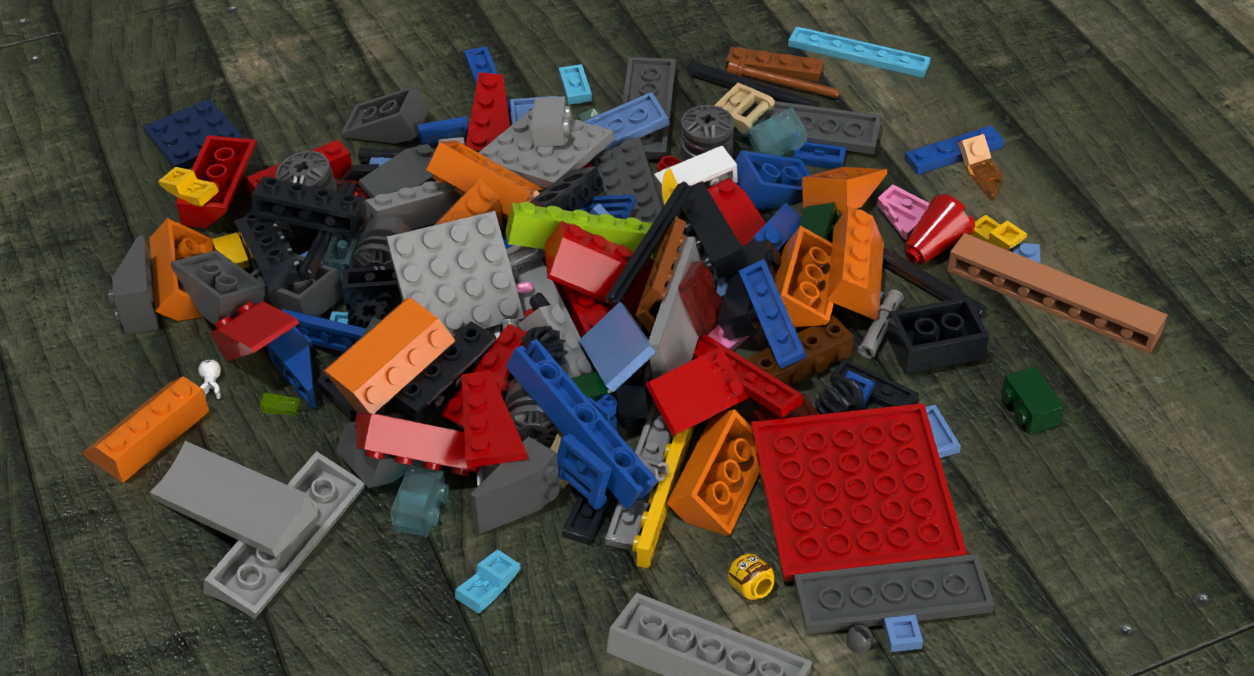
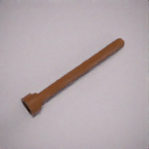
(738, 68)

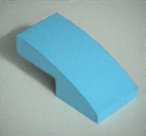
(489, 581)

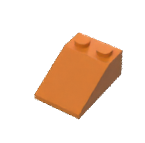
(841, 185)

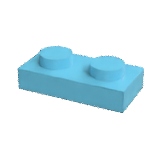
(575, 84)

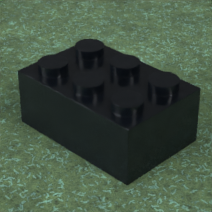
(937, 335)

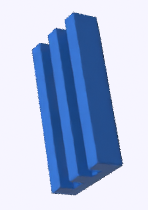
(442, 130)
(821, 155)
(615, 202)

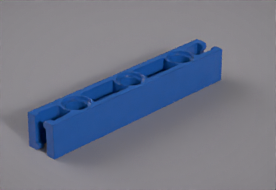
(578, 416)

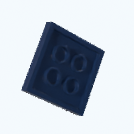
(184, 132)

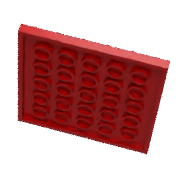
(855, 490)

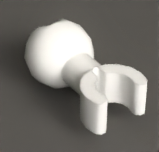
(210, 371)

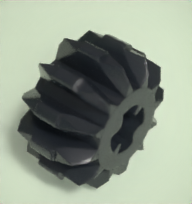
(363, 312)
(549, 340)
(840, 396)

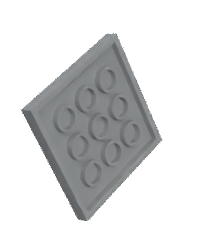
(546, 164)
(457, 272)

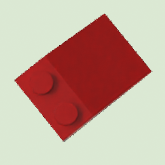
(737, 210)
(250, 329)
(696, 391)

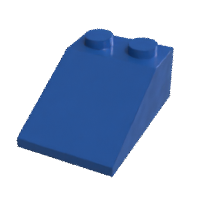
(770, 179)

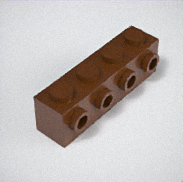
(823, 348)

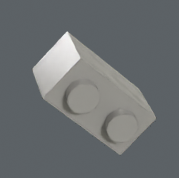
(550, 121)

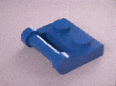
(583, 470)

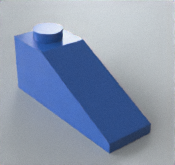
(779, 227)
(294, 360)

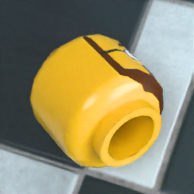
(751, 577)

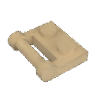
(739, 100)

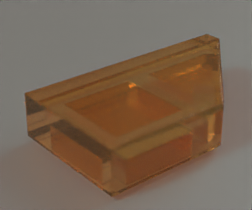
(986, 176)

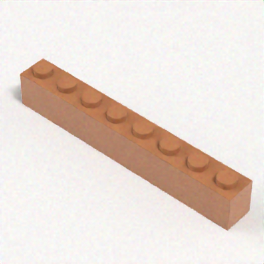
(1057, 293)

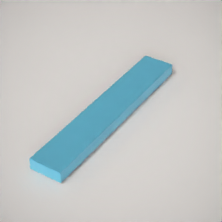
(859, 52)

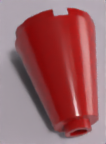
(938, 229)

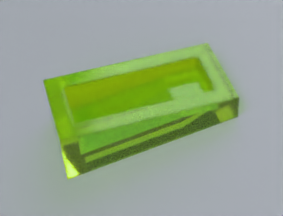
(279, 404)

